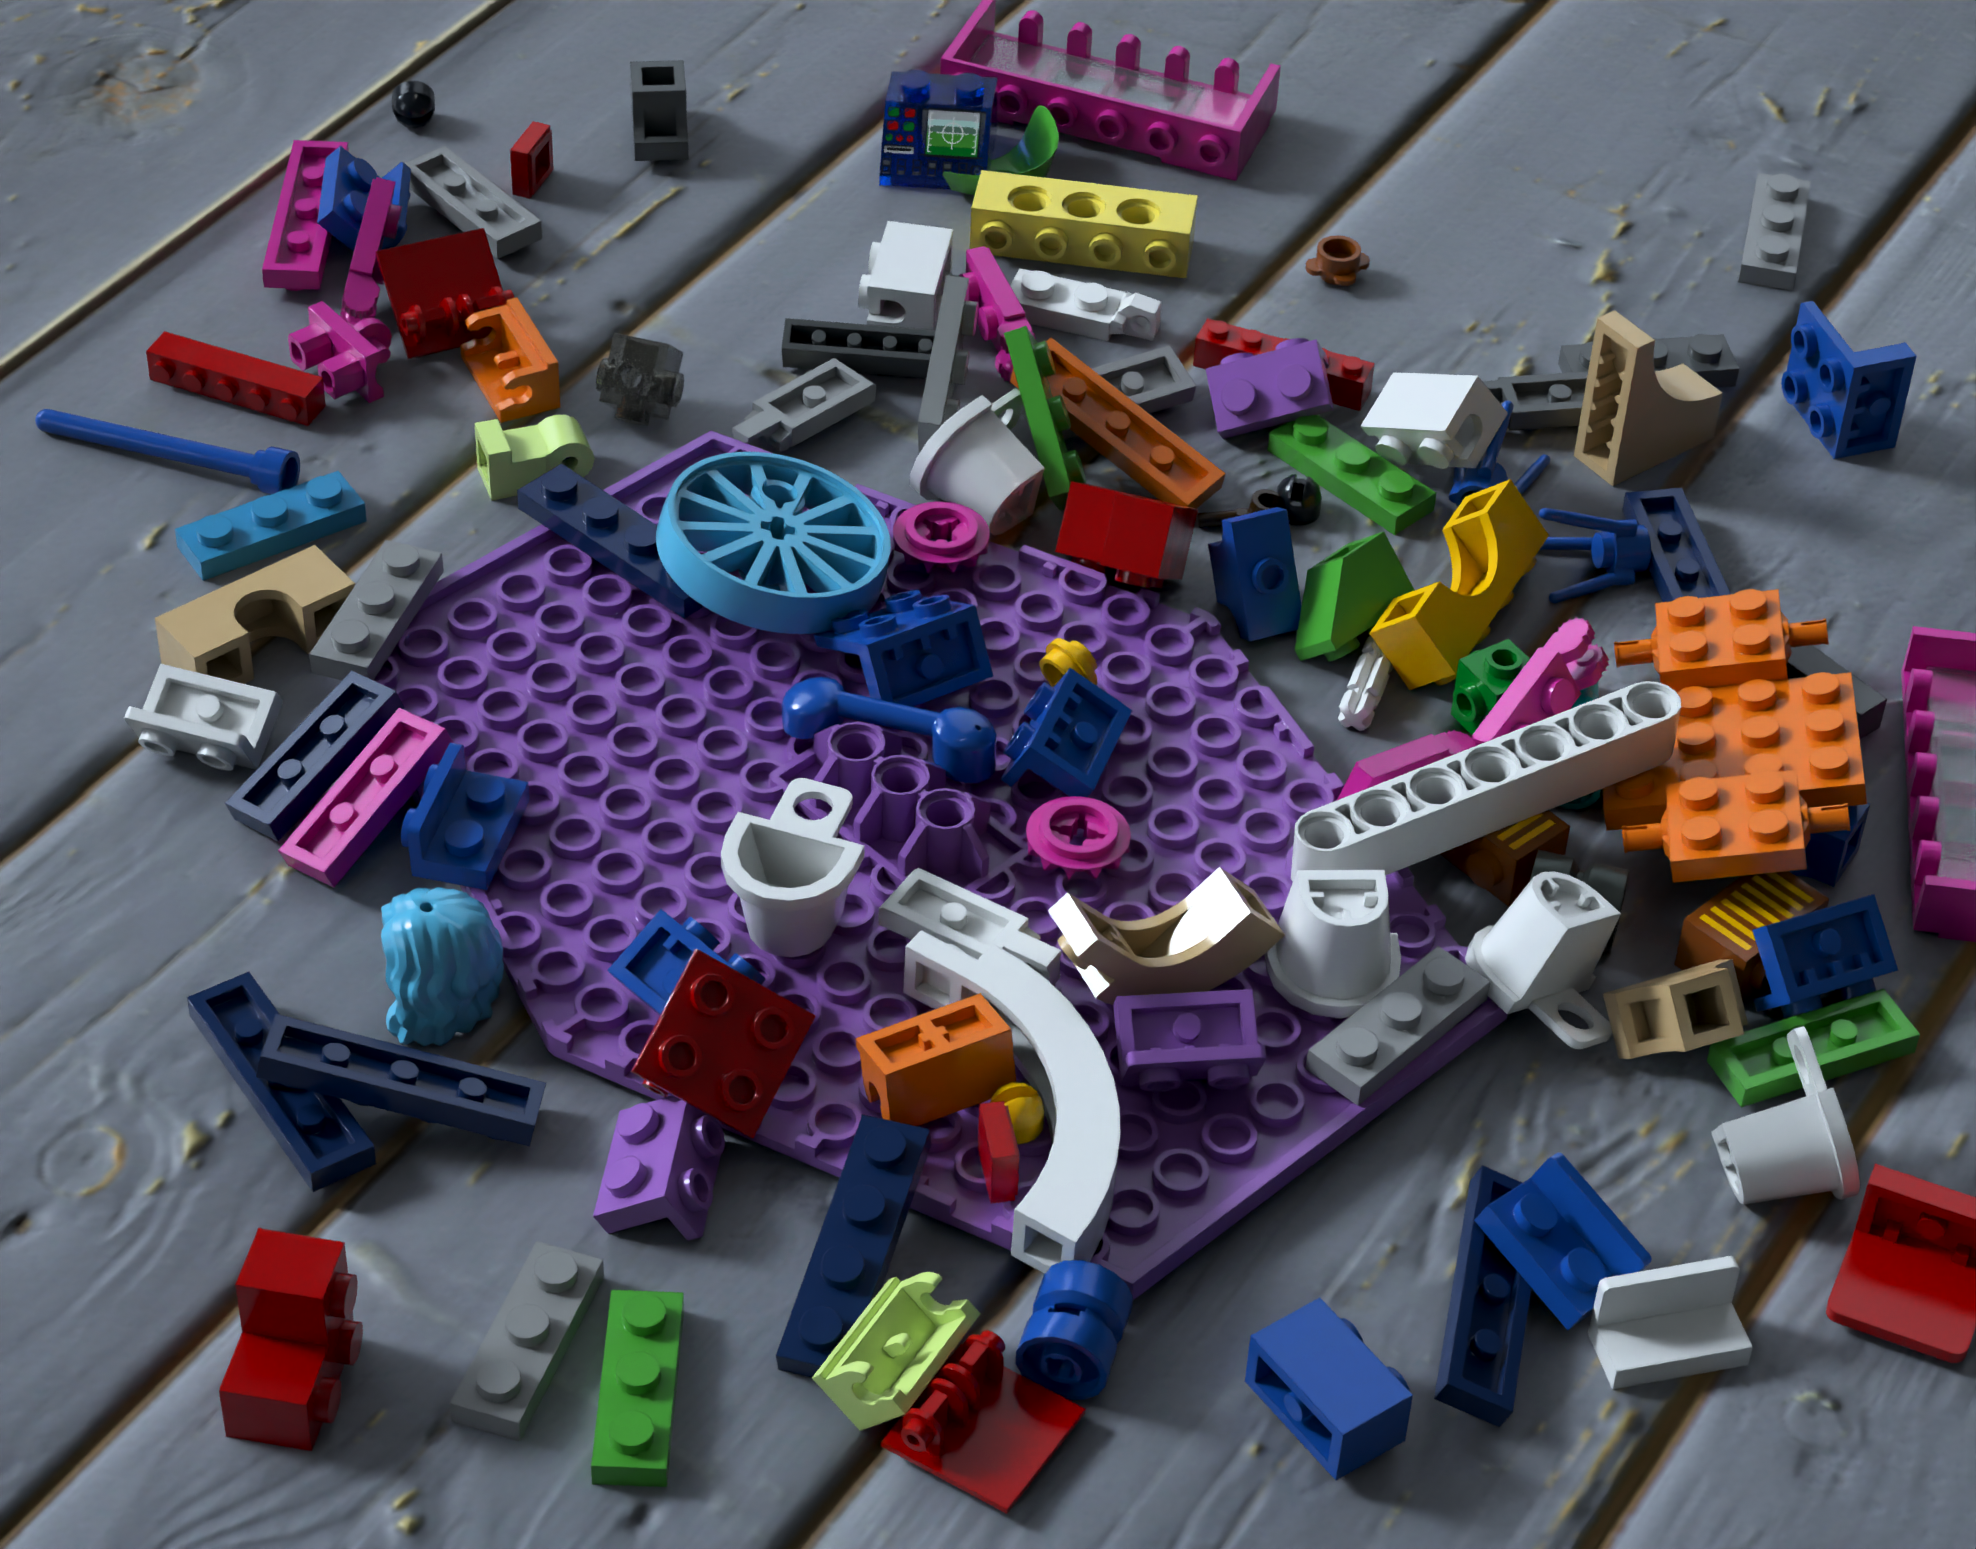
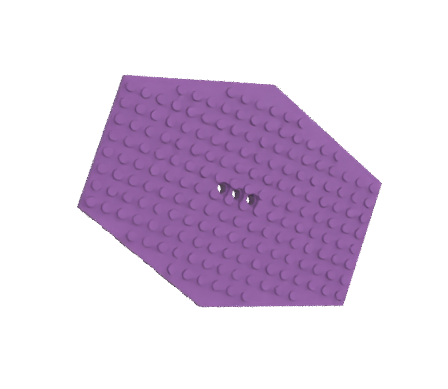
(667, 726)

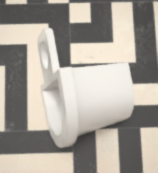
(981, 463)
(792, 870)
(1335, 942)
(1547, 954)
(1792, 1146)

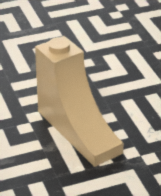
(1636, 413)

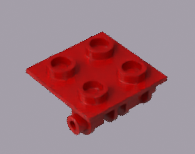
(438, 287)
(723, 1044)
(983, 1424)

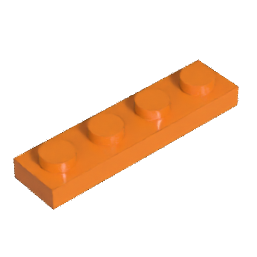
(1130, 434)

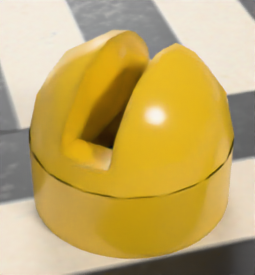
(1024, 1108)

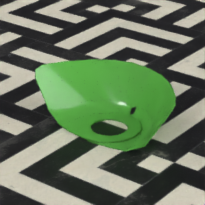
(1029, 157)

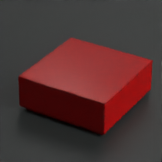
(531, 159)
(998, 1152)

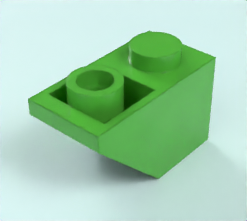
(1348, 596)

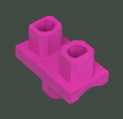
(343, 351)

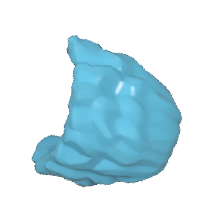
(439, 964)

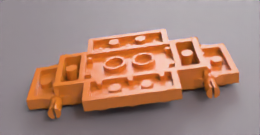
(1752, 752)

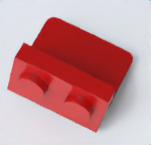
(1911, 1267)

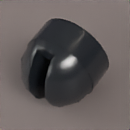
(413, 103)
(1303, 489)

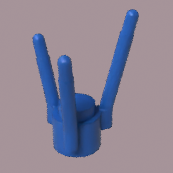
(1490, 472)
(1618, 549)

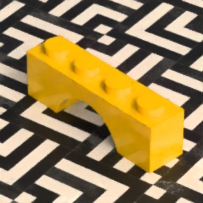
(1490, 549)

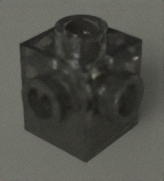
(640, 379)

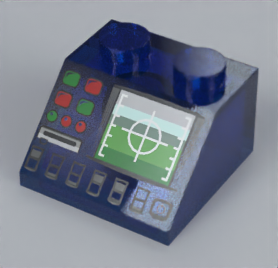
(937, 127)

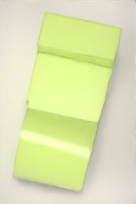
(522, 454)

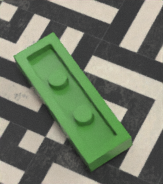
(1045, 413)
(1352, 472)
(1843, 1037)
(638, 1389)

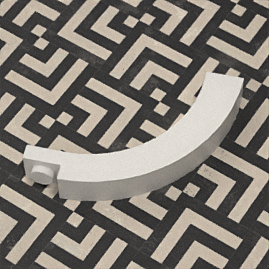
(1065, 1064)

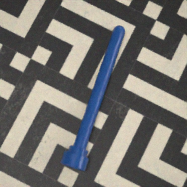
(269, 469)

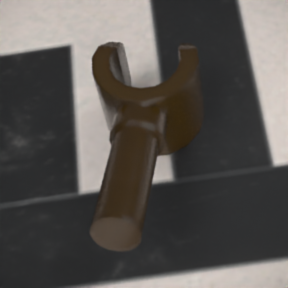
(1261, 500)

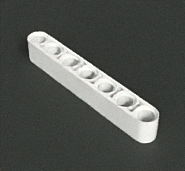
(1492, 784)

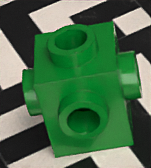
(1483, 680)

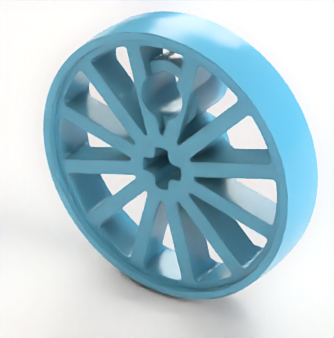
(773, 542)

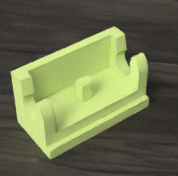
(893, 1350)

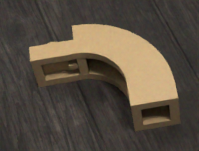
(1181, 950)

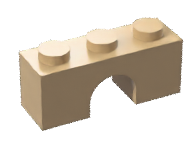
(283, 600)

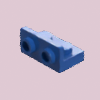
(346, 192)
(1068, 735)
(462, 822)
(1824, 952)
(660, 954)
(1562, 1238)

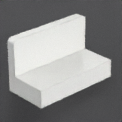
(1668, 1323)

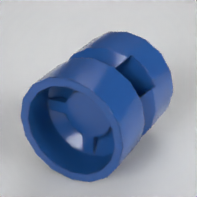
(1074, 1329)

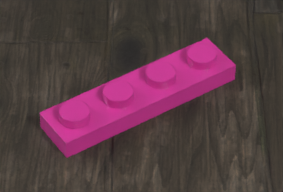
(297, 242)

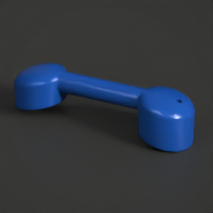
(960, 736)

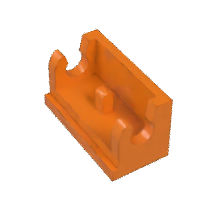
(512, 363)
(937, 1061)

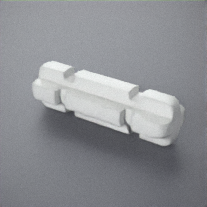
(1365, 687)

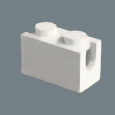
(907, 276)
(1434, 420)

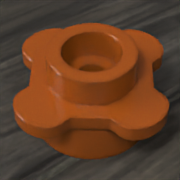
(1338, 260)

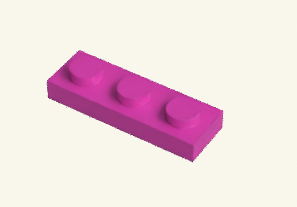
(365, 797)

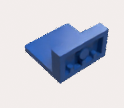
(1845, 395)
(913, 647)

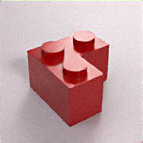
(1126, 532)
(292, 1341)

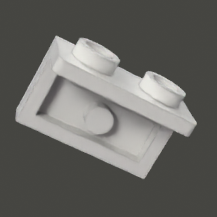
(206, 717)

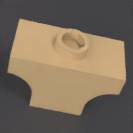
(1677, 1011)

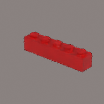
(1347, 375)
(236, 378)

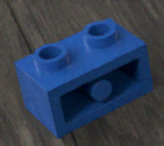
(1329, 1388)

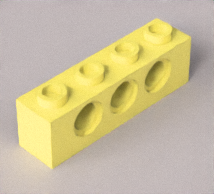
(1083, 223)

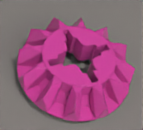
(941, 521)
(1055, 823)

